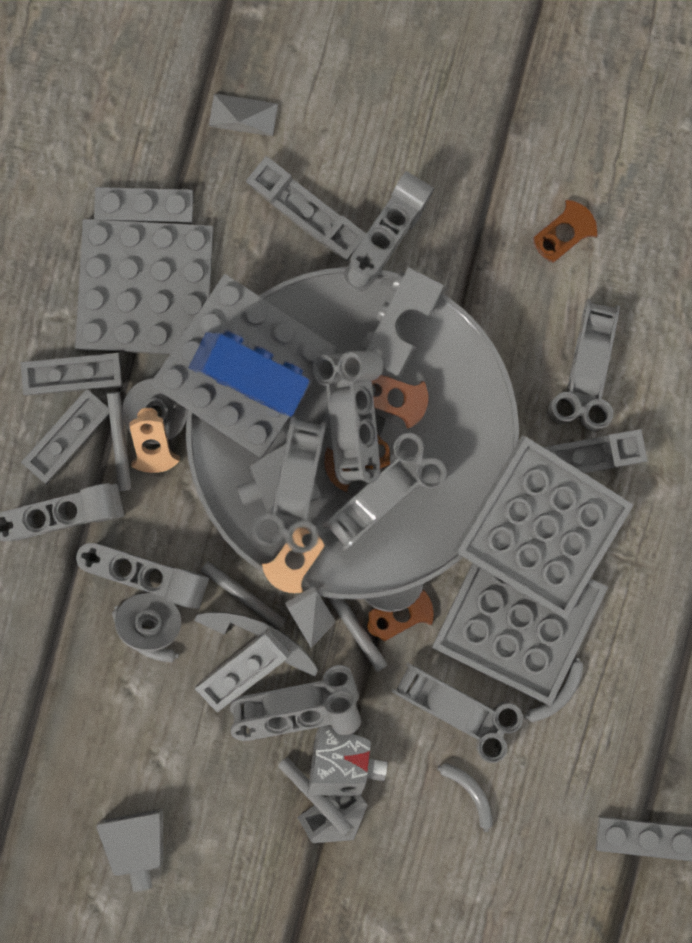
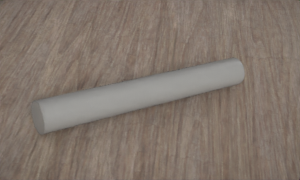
(119, 441)
(243, 595)
(359, 633)
(320, 802)

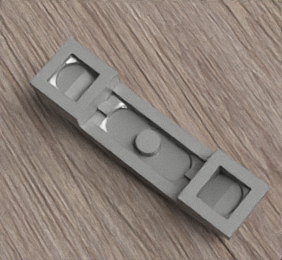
(305, 209)
(603, 452)
(222, 620)

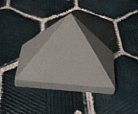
(243, 115)
(311, 615)
(322, 830)

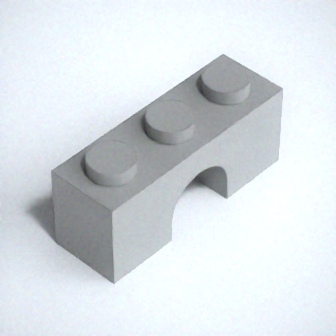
(412, 293)

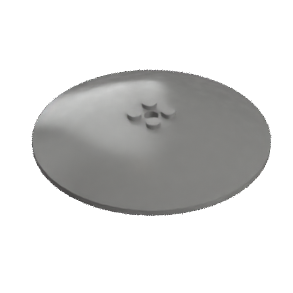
(466, 426)

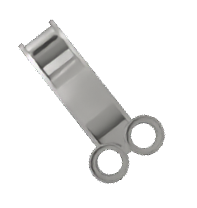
(404, 210)
(589, 367)
(351, 411)
(295, 486)
(384, 493)
(93, 505)
(177, 587)
(299, 708)
(458, 709)

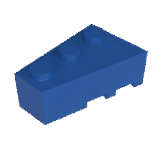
(250, 371)

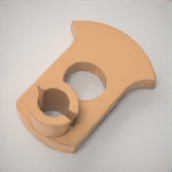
(147, 427)
(290, 579)

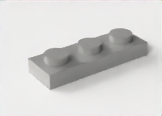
(144, 205)
(71, 374)
(66, 437)
(242, 670)
(644, 838)

